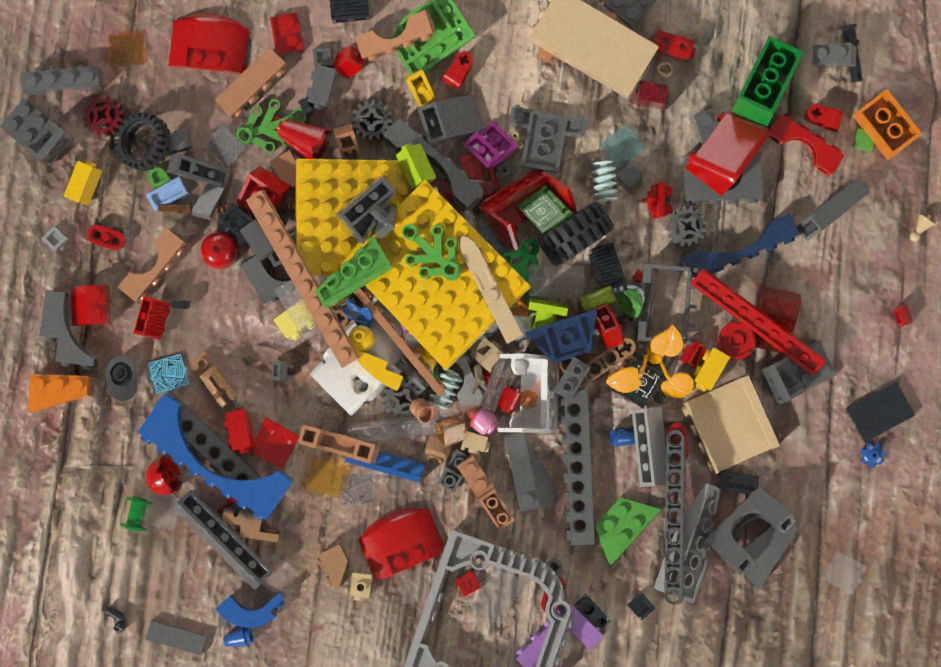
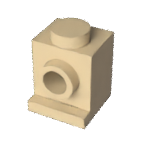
(487, 353)
(475, 443)
(361, 578)

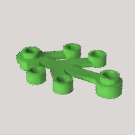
(266, 127)
(434, 254)

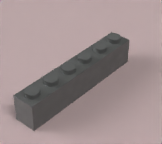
(222, 539)

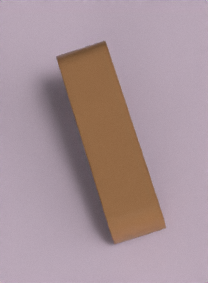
(602, 363)

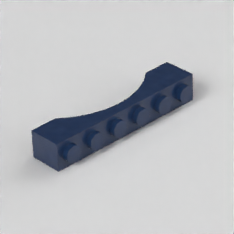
(777, 231)

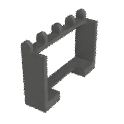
(648, 279)

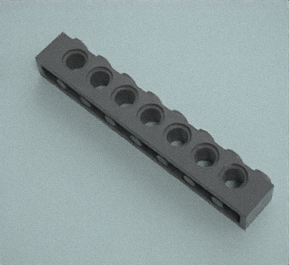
(213, 440)
(584, 536)

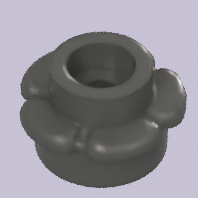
(499, 170)

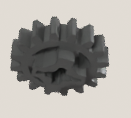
(380, 120)
(690, 219)
(398, 405)

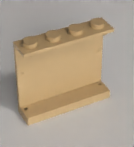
(730, 424)

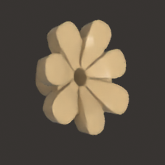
(519, 138)

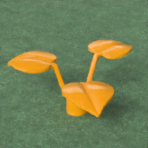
(665, 343)

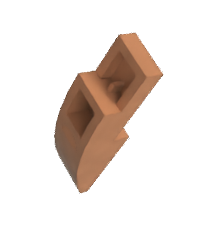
(485, 492)

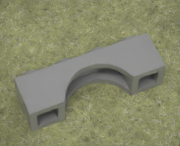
(466, 399)

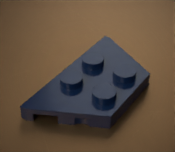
(565, 337)

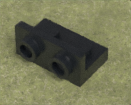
(234, 220)

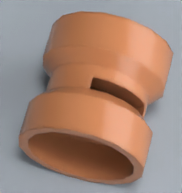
(422, 410)

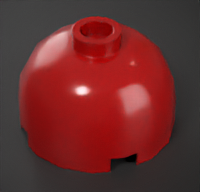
(219, 250)
(162, 476)

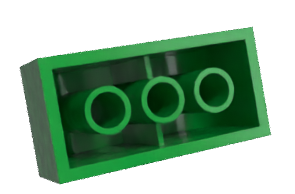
(767, 81)

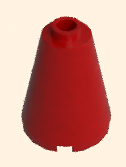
(304, 138)

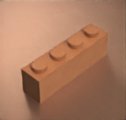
(251, 83)

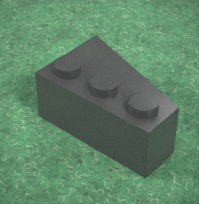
(356, 213)

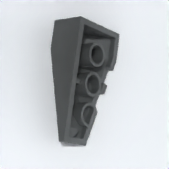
(530, 478)

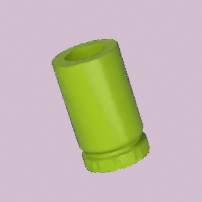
(597, 298)

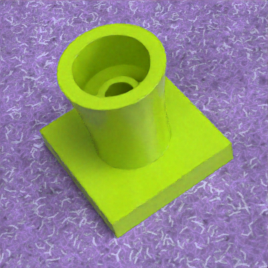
(546, 311)

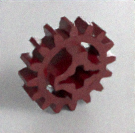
(108, 110)

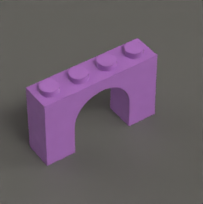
(580, 627)

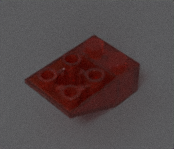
(782, 308)

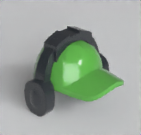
(630, 299)

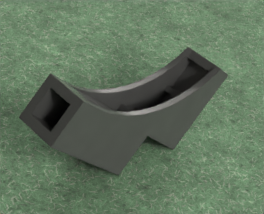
(56, 326)

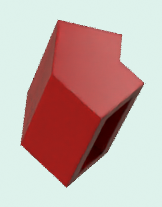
(692, 354)

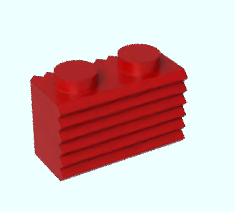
(152, 318)
(608, 326)

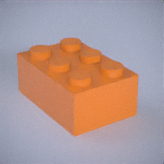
(887, 124)

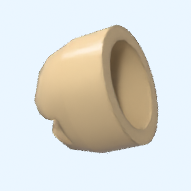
(666, 68)

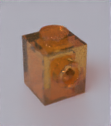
(450, 430)

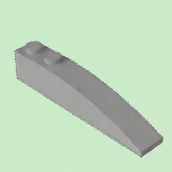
(697, 528)

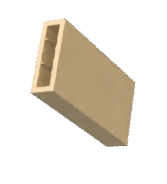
(593, 44)

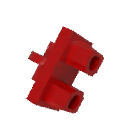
(656, 200)

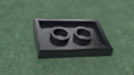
(880, 412)

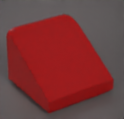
(903, 316)

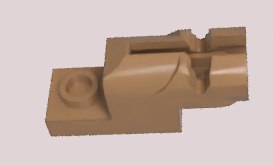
(213, 378)
(249, 525)

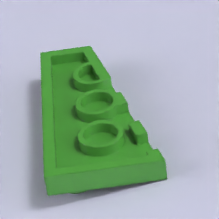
(357, 272)

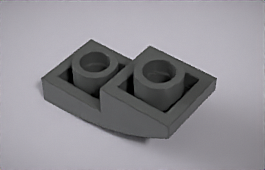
(452, 476)

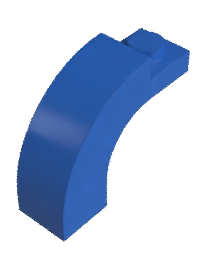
(241, 616)

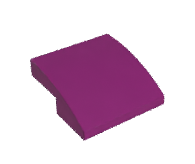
(491, 145)

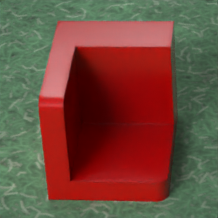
(348, 62)

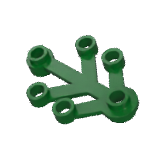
(521, 267)

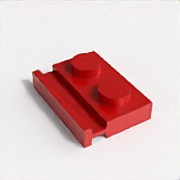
(286, 33)

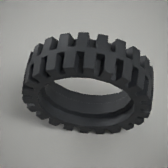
(125, 137)

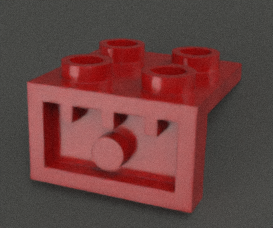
(275, 443)

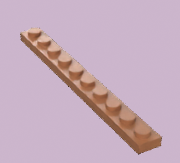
(302, 278)

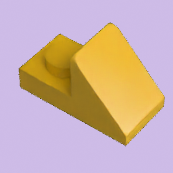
(420, 88)

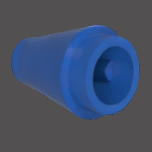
(622, 437)
(240, 637)

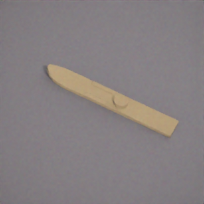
(490, 290)

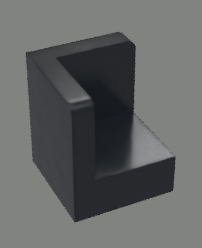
(641, 606)

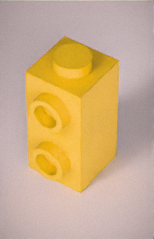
(83, 182)
(710, 370)

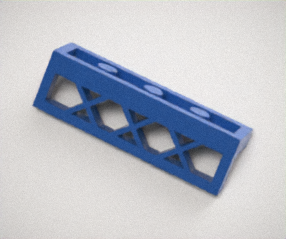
(394, 466)

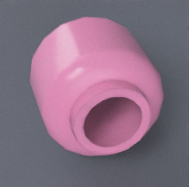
(483, 421)

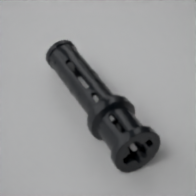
(850, 36)

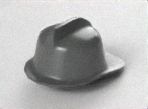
(122, 377)

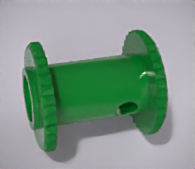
(136, 514)

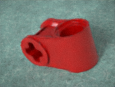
(457, 73)
(827, 117)

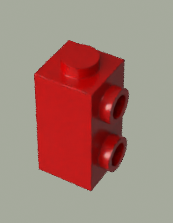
(674, 46)
(240, 431)

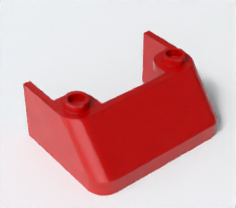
(502, 207)

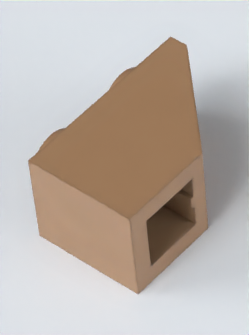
(335, 563)

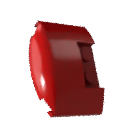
(209, 43)
(400, 541)

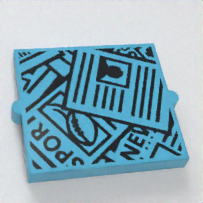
(168, 373)

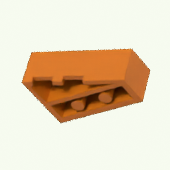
(55, 390)

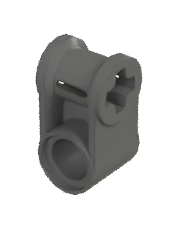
(179, 142)

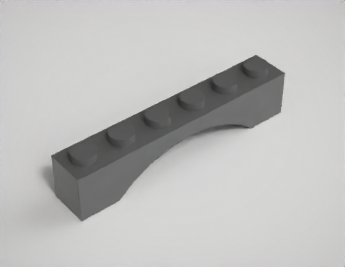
(464, 191)

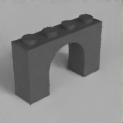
(748, 189)
(262, 279)
(756, 507)

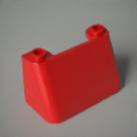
(727, 151)

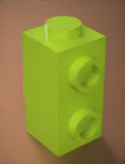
(415, 165)

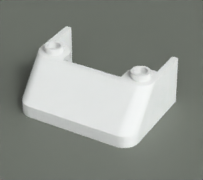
(541, 377)

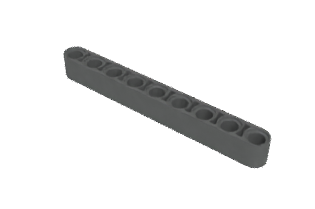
(671, 527)

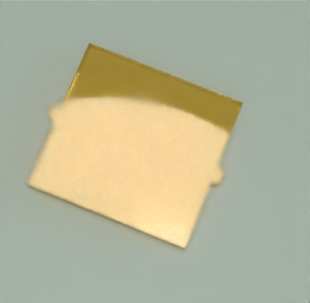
(326, 478)

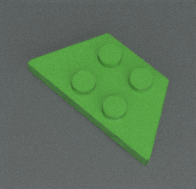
(622, 525)

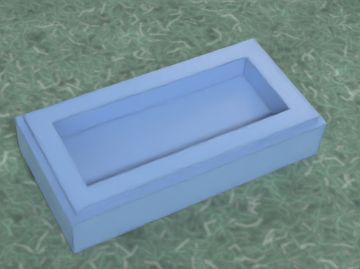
(167, 193)

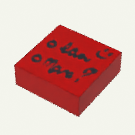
(468, 583)

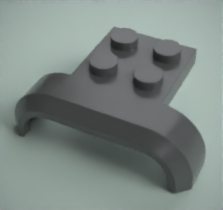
(545, 136)

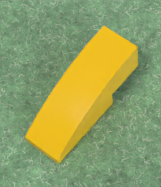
(377, 369)

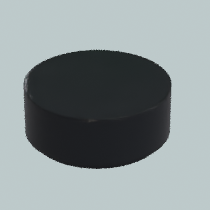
(306, 107)
(180, 304)

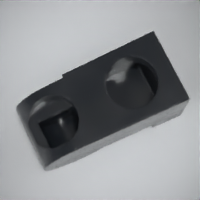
(591, 612)

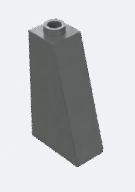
(833, 209)
(766, 551)

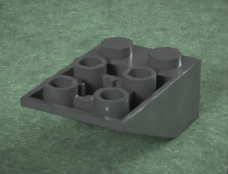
(450, 119)

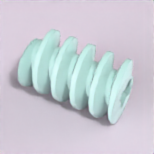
(604, 181)
(449, 381)

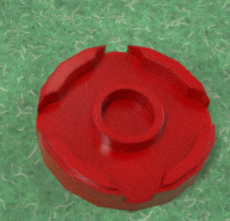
(737, 340)

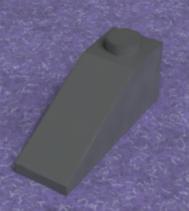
(198, 170)

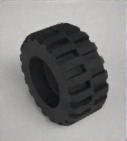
(576, 233)

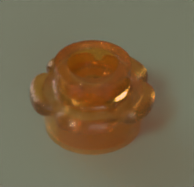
(527, 404)

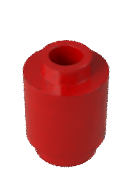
(509, 399)

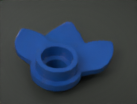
(361, 316)

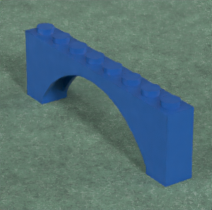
(165, 430)

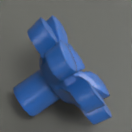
(868, 455)

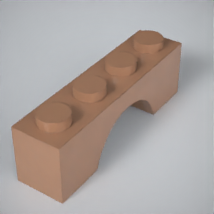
(418, 27)
(168, 247)
(339, 444)

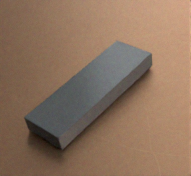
(176, 637)

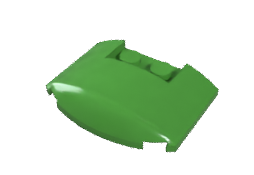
(451, 35)

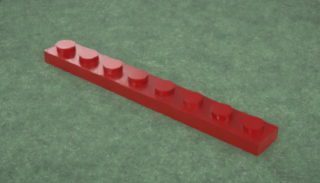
(758, 321)

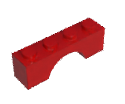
(825, 156)

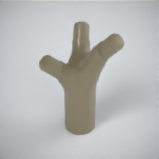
(478, 378)

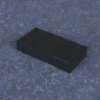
(737, 482)

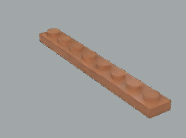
(401, 341)

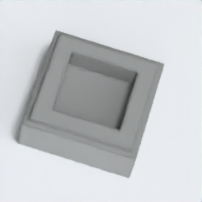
(55, 238)

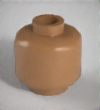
(436, 450)

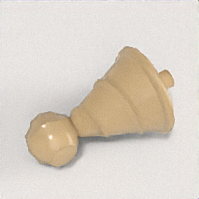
(923, 224)

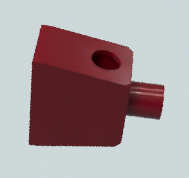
(650, 95)

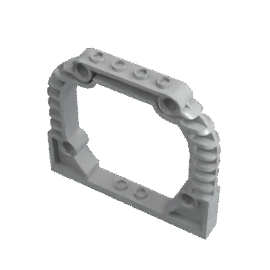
(462, 551)

